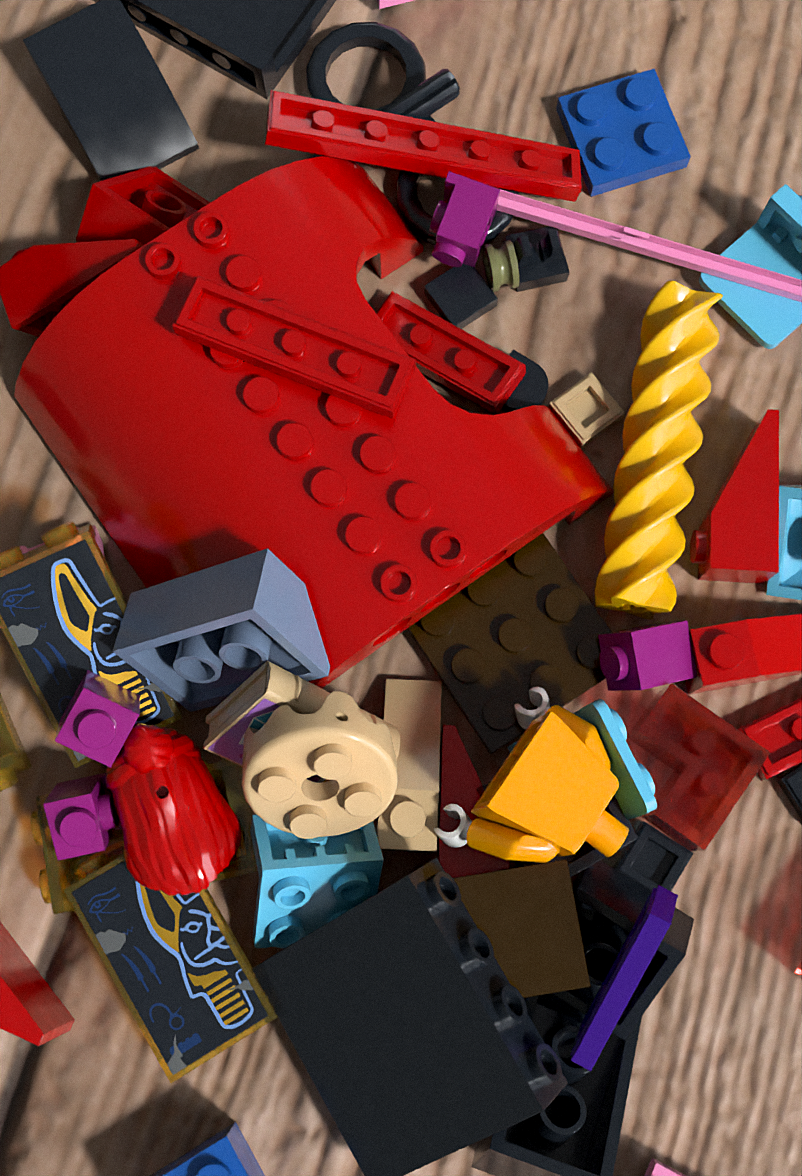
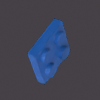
(623, 132)

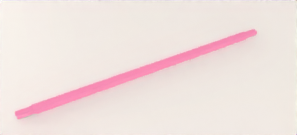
(650, 245)

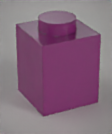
(647, 656)
(98, 718)

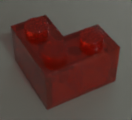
(709, 765)

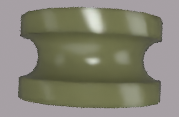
(501, 266)

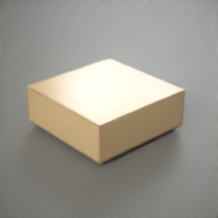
(586, 410)

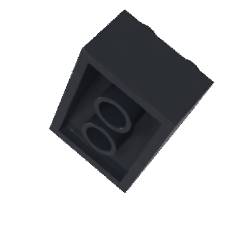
(583, 1122)

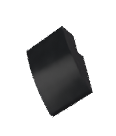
(111, 91)

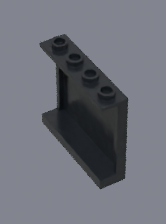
(238, 38)
(410, 1026)

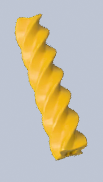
(657, 439)

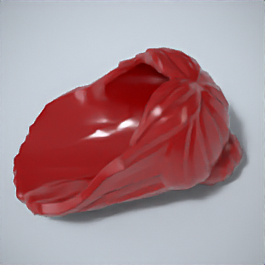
(170, 812)

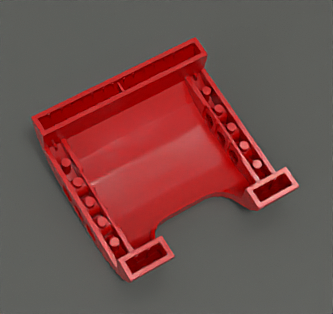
(221, 459)

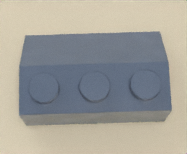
(220, 626)

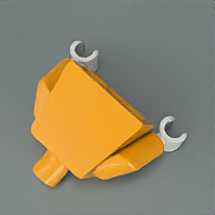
(545, 793)

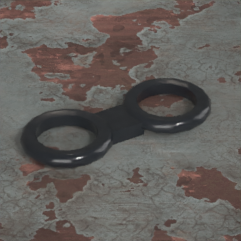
(402, 48)

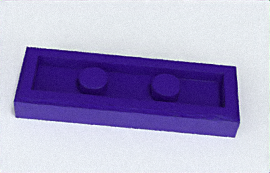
(624, 976)

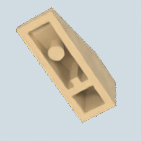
(413, 812)

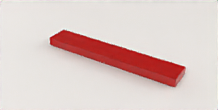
(421, 146)

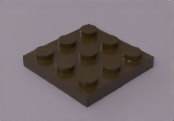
(512, 633)

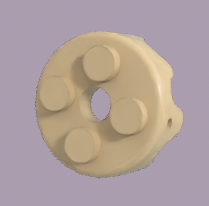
(331, 744)

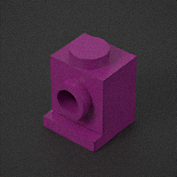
(463, 220)
(81, 816)

